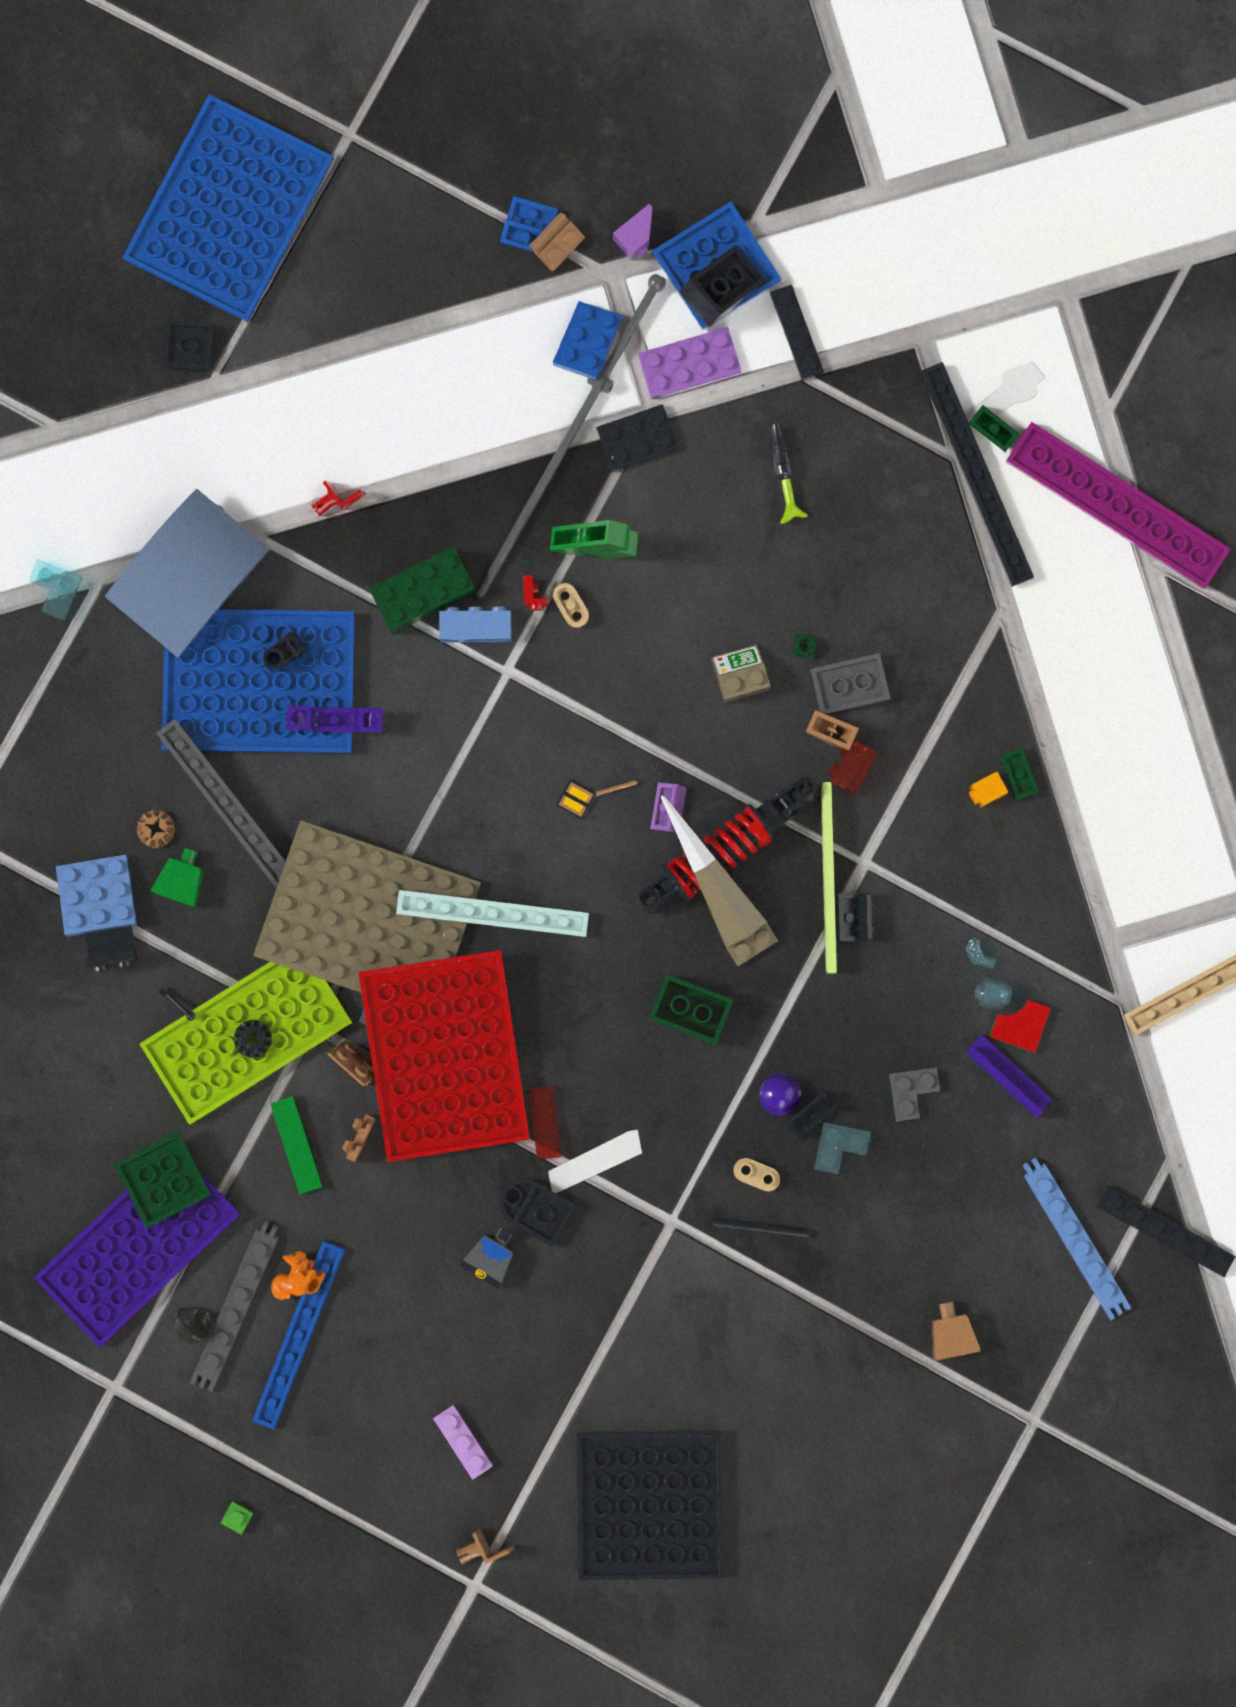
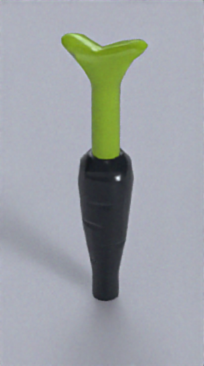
(784, 473)

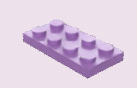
(689, 362)

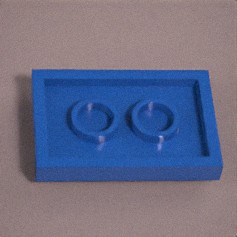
(587, 340)

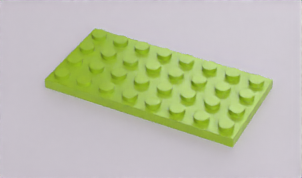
(200, 1056)

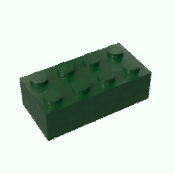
(422, 590)

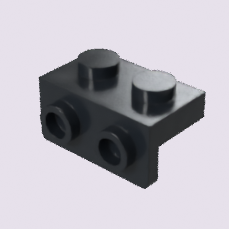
(853, 917)

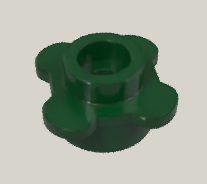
(811, 643)

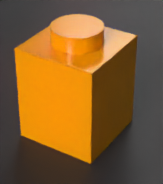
(987, 790)

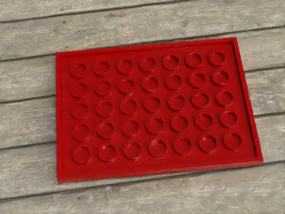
(443, 1055)

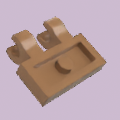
(355, 1146)

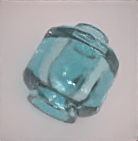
(993, 993)

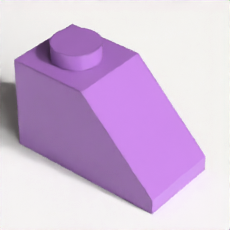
(635, 234)

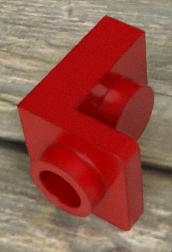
(530, 591)

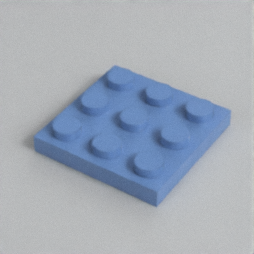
(96, 895)

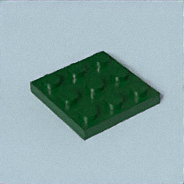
(162, 1179)

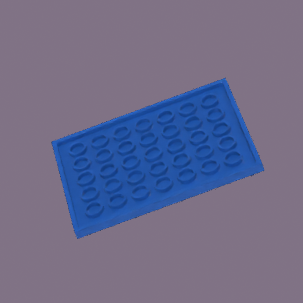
(228, 208)
(237, 704)

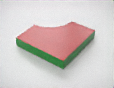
(1023, 1027)

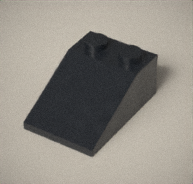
(722, 286)

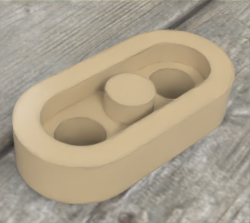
(571, 605)
(756, 1174)

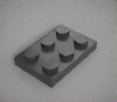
(850, 684)

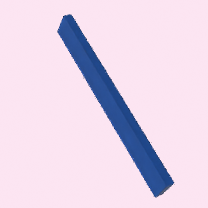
(297, 1339)

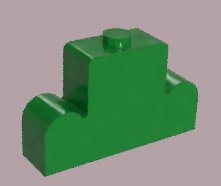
(601, 539)

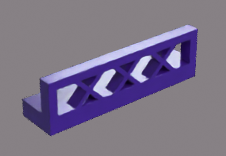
(1008, 1076)

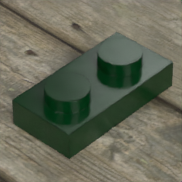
(1018, 774)

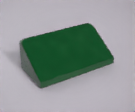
(993, 428)

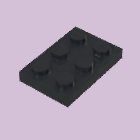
(637, 438)

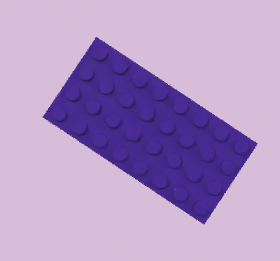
(122, 1264)

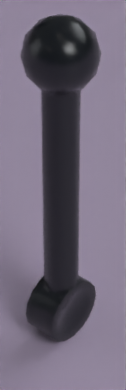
(165, 992)

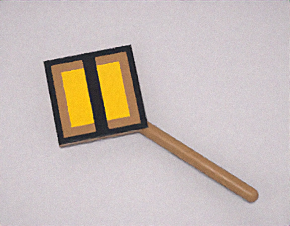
(577, 798)

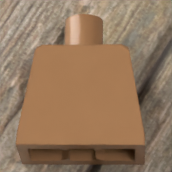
(952, 1334)

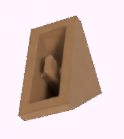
(832, 730)

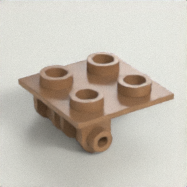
(353, 1062)

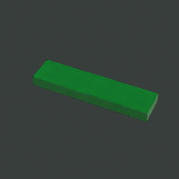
(296, 1145)

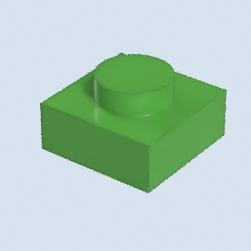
(237, 1517)

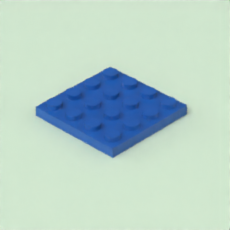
(704, 243)

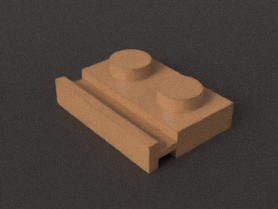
(556, 241)

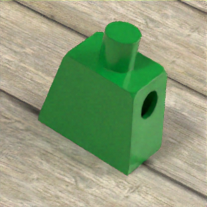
(180, 879)

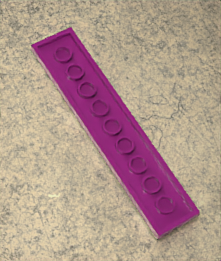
(1117, 505)

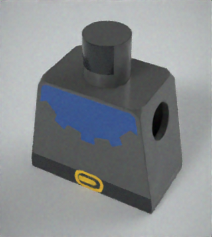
(490, 1258)

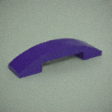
(334, 719)

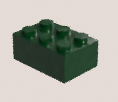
(691, 1009)

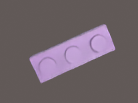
(463, 1442)

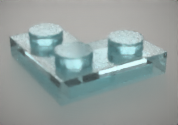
(62, 587)
(835, 1140)

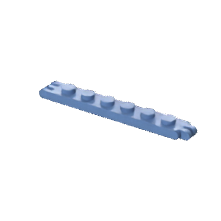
(1075, 1239)

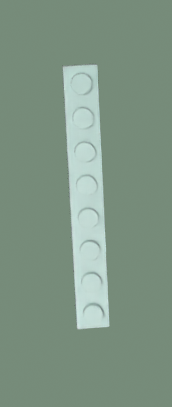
(492, 913)

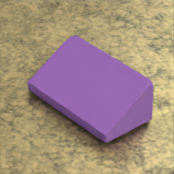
(676, 796)

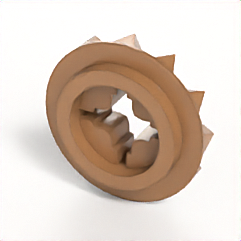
(165, 823)

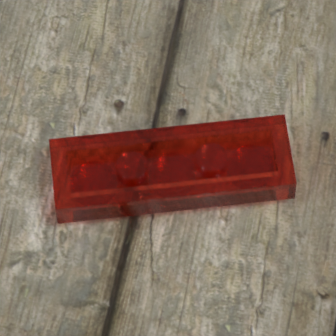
(544, 1122)

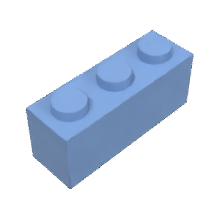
(474, 625)

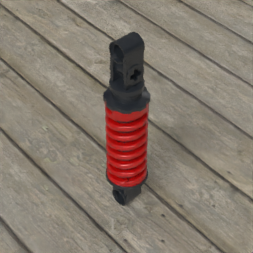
(738, 837)

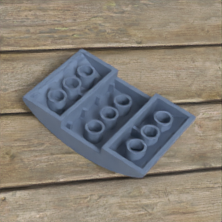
(186, 572)

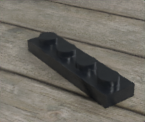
(796, 332)

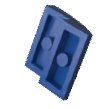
(526, 222)

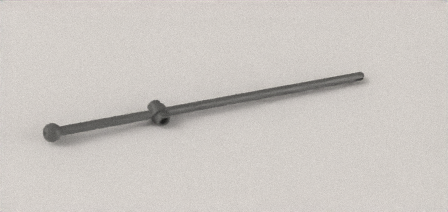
(603, 384)

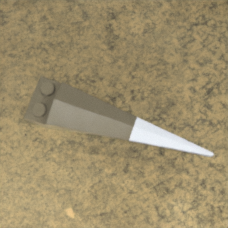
(736, 918)

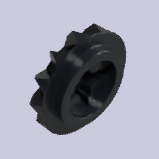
(263, 1034)

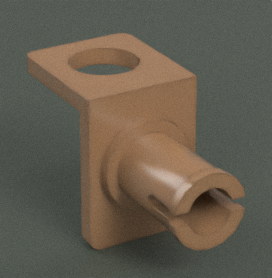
(480, 1548)

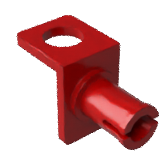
(333, 497)

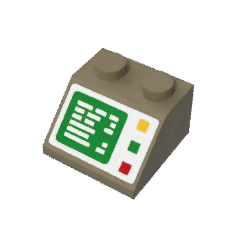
(740, 673)

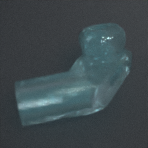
(976, 955)

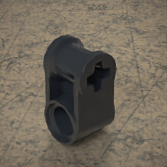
(286, 651)

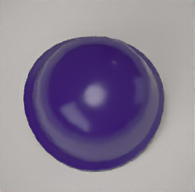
(780, 1094)

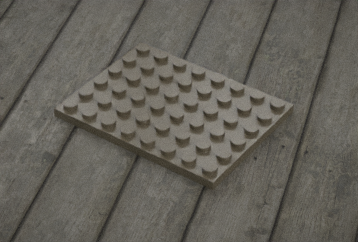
(341, 904)

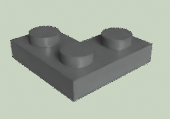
(906, 1087)

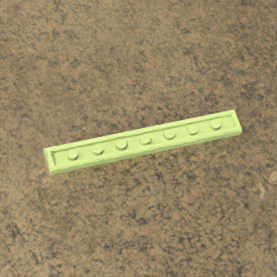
(828, 878)

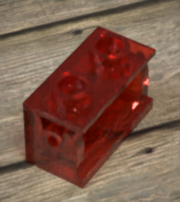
(853, 767)

